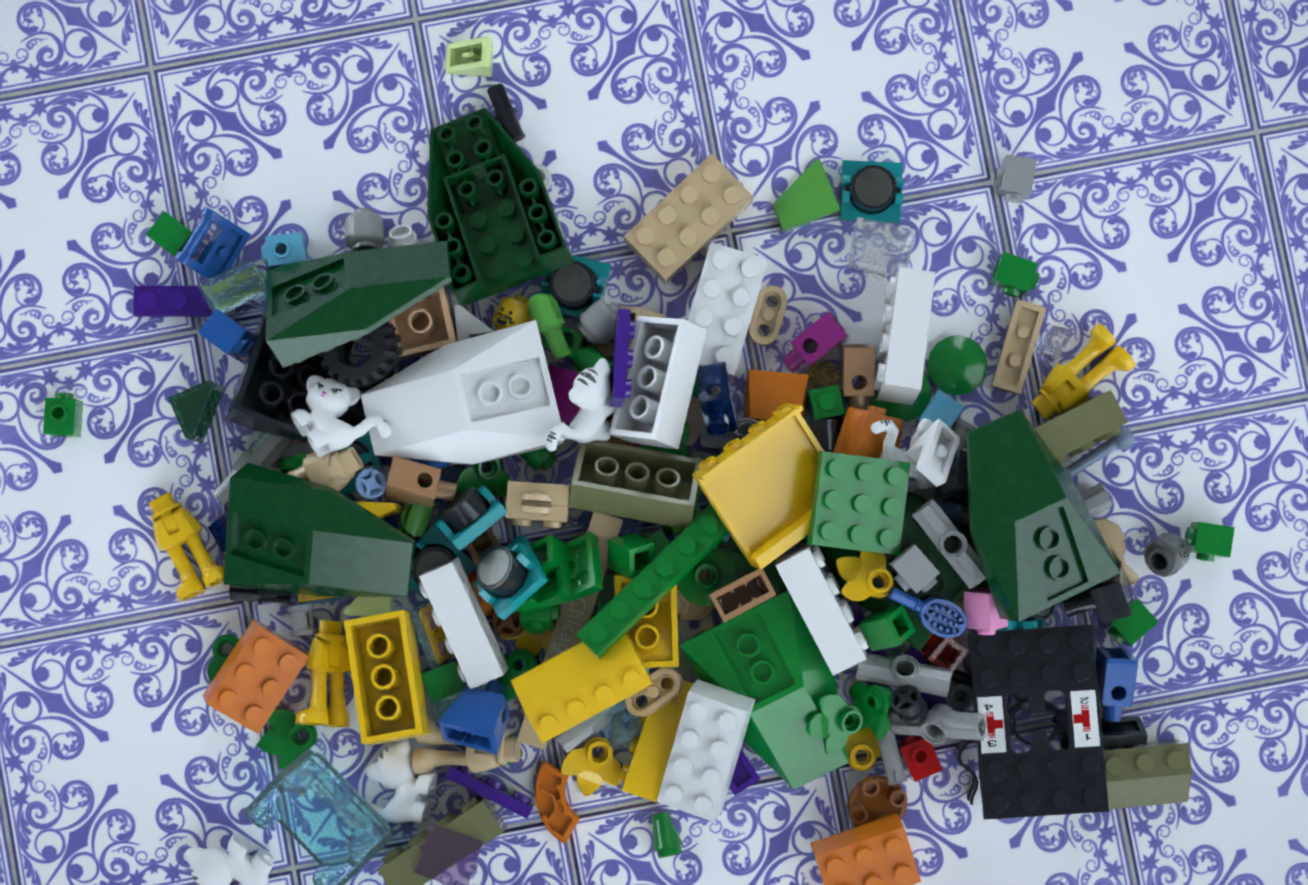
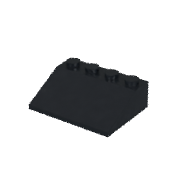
(270, 392)

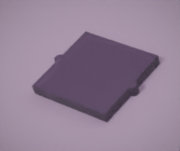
(448, 856)

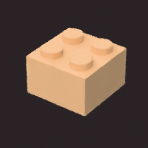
(426, 326)

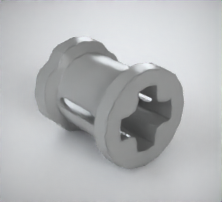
(302, 620)

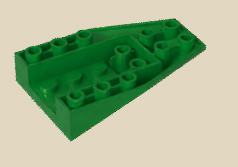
(777, 663)

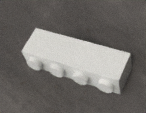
(463, 623)

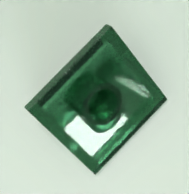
(196, 409)

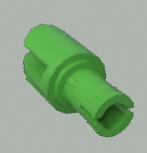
(550, 322)
(415, 518)

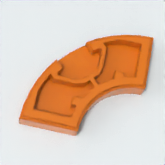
(552, 802)

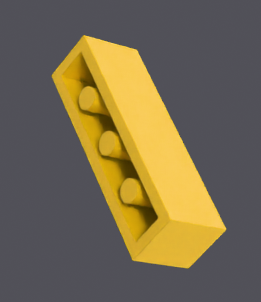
(654, 747)

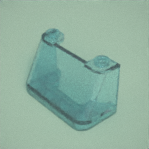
(322, 817)

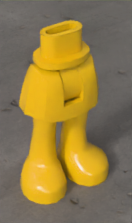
(1065, 390)
(175, 527)
(327, 655)

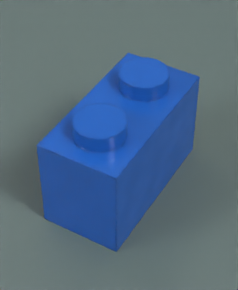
(227, 335)

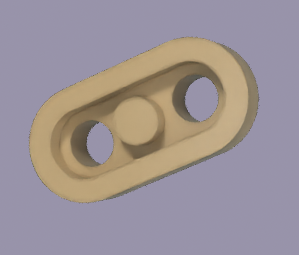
(768, 316)
(655, 693)

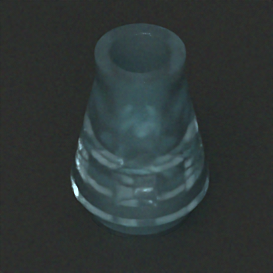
(623, 729)

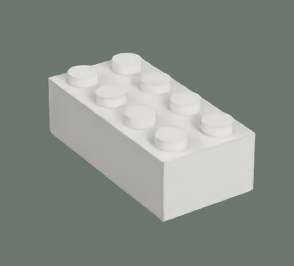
(726, 302)
(905, 336)
(662, 381)
(821, 608)
(705, 750)

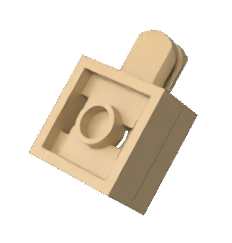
(538, 503)

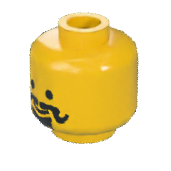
(511, 312)

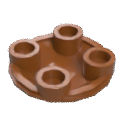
(874, 800)

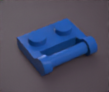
(221, 249)

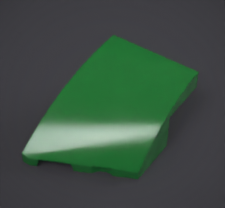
(571, 571)

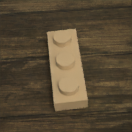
(1018, 347)

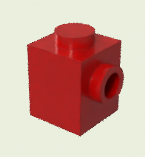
(919, 757)

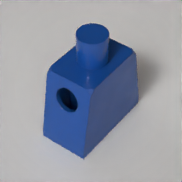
(1115, 669)
(477, 718)

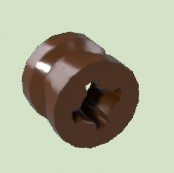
(513, 630)

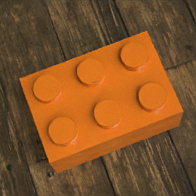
(255, 676)
(867, 855)

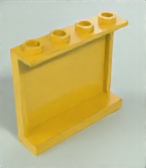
(765, 485)

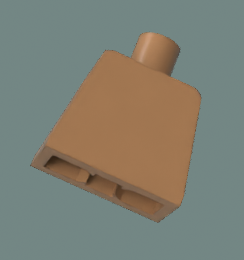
(855, 361)
(405, 480)
(742, 594)

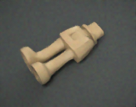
(331, 470)
(427, 759)

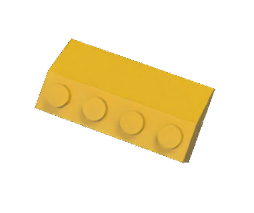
(579, 686)

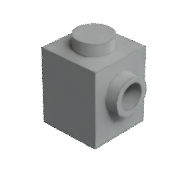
(1015, 178)
(914, 570)

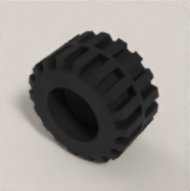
(374, 369)

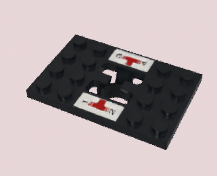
(1041, 779)

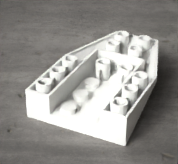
(468, 401)

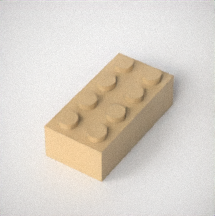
(688, 219)

